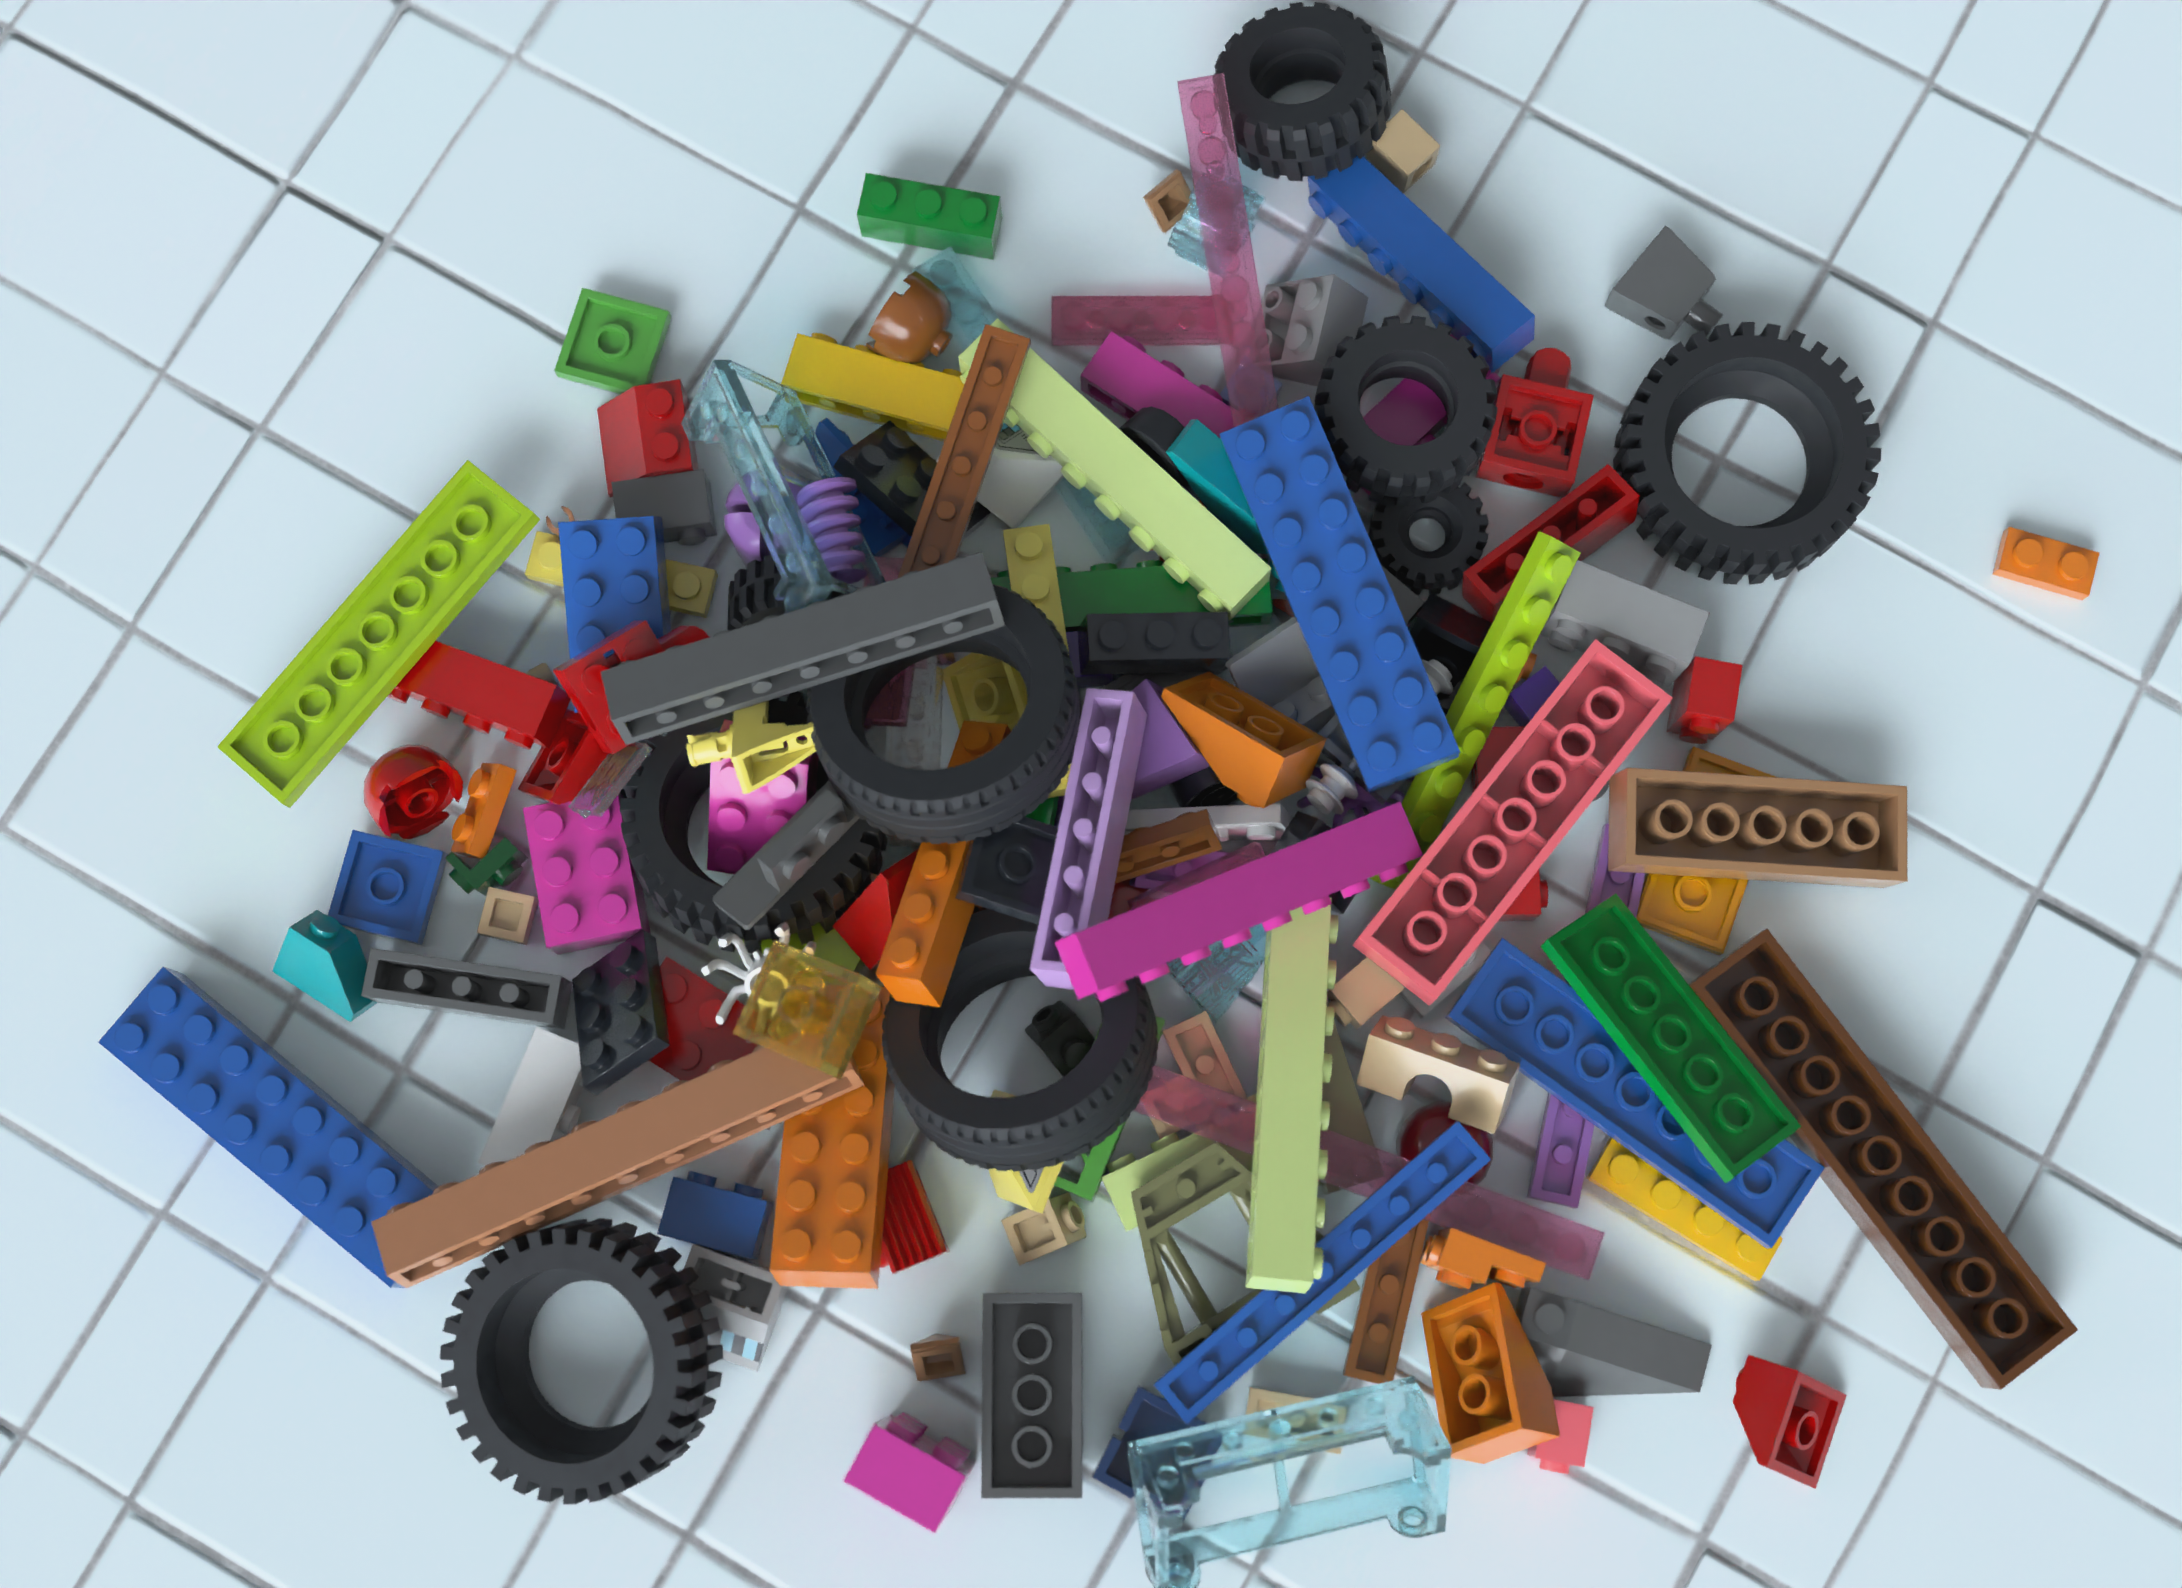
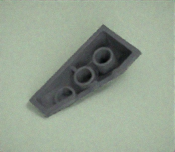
(1607, 1353)

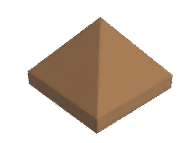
(1169, 200)
(937, 1357)

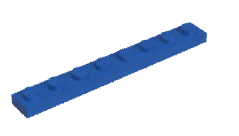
(1346, 1253)

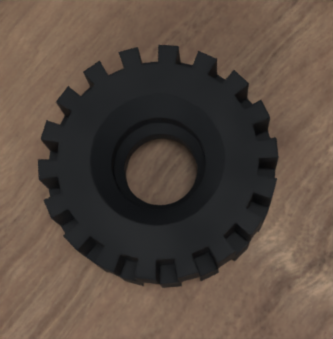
(1430, 569)

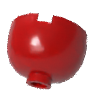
(411, 790)

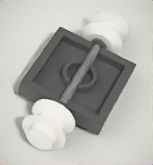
(1340, 779)

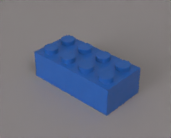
(612, 578)

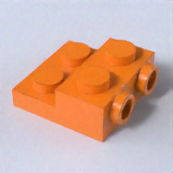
(1471, 1260)

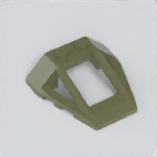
(1169, 1201)

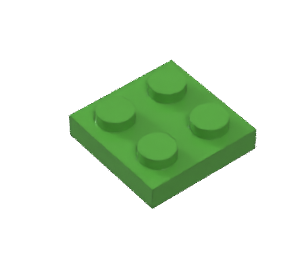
(612, 342)

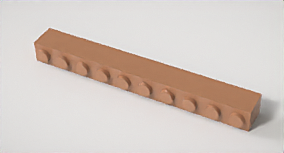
(599, 1161)

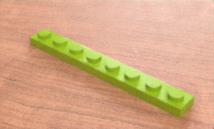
(1488, 686)

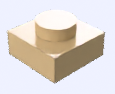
(507, 916)

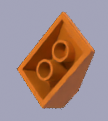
(1245, 740)
(1487, 1377)

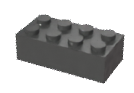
(1032, 1395)

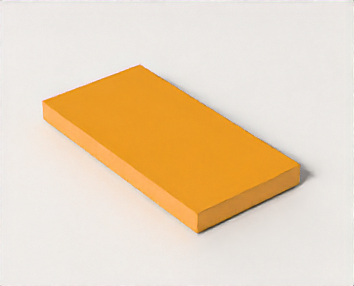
(1694, 907)

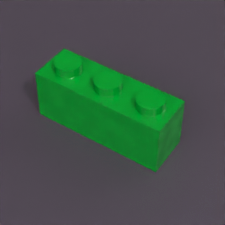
(929, 216)

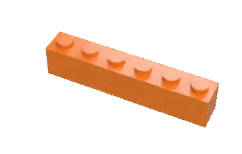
(929, 917)

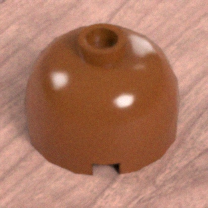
(913, 323)

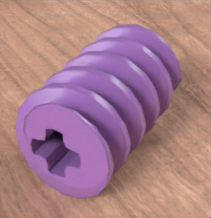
(825, 514)

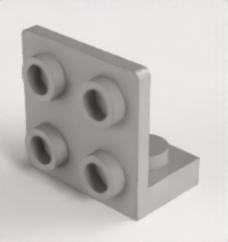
(1283, 676)

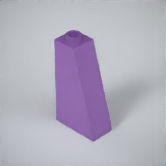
(1165, 750)

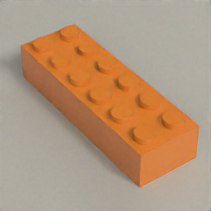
(837, 1178)

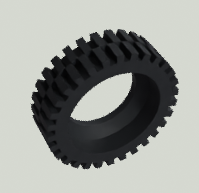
(1797, 388)
(657, 842)
(497, 1378)

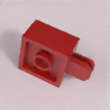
(1534, 427)
(583, 677)

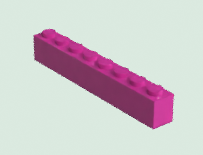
(1236, 900)

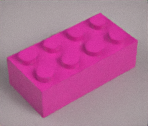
(911, 1470)

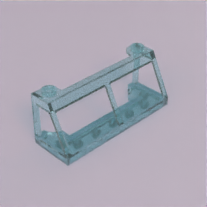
(726, 417)
(1170, 1465)

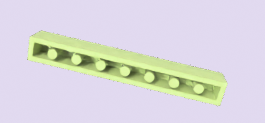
(1130, 486)
(1291, 1104)

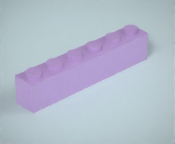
(1090, 826)

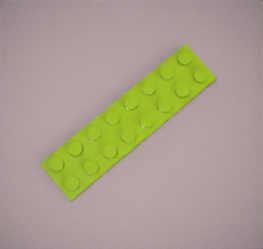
(378, 634)

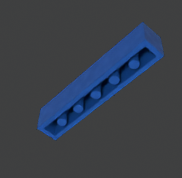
(1423, 260)

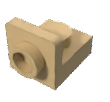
(1039, 1234)

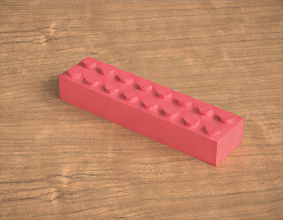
(1512, 822)

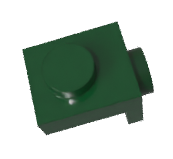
(497, 868)

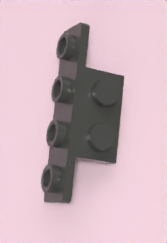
(785, 857)

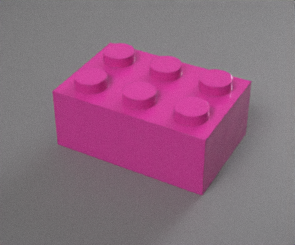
(746, 822)
(583, 878)

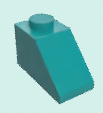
(325, 964)

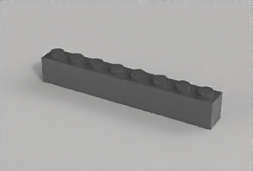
(801, 648)

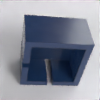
(1143, 1418)

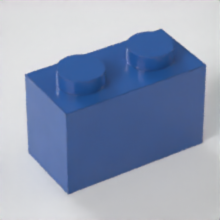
(715, 1216)

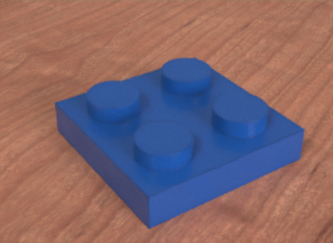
(387, 887)

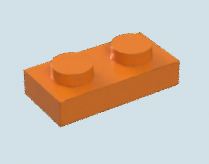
(2046, 563)
(488, 795)

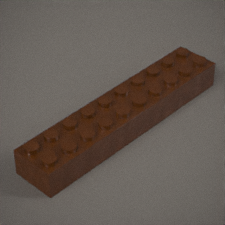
(1885, 1167)

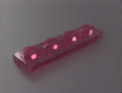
(1144, 318)

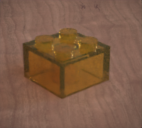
(807, 1009)

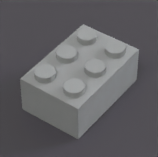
(1631, 620)

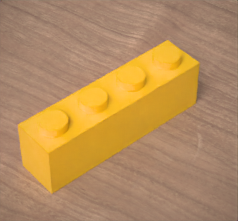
(872, 386)

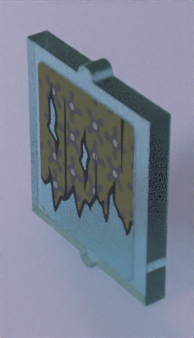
(609, 780)

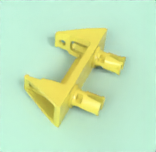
(744, 744)

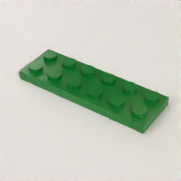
(1670, 1037)

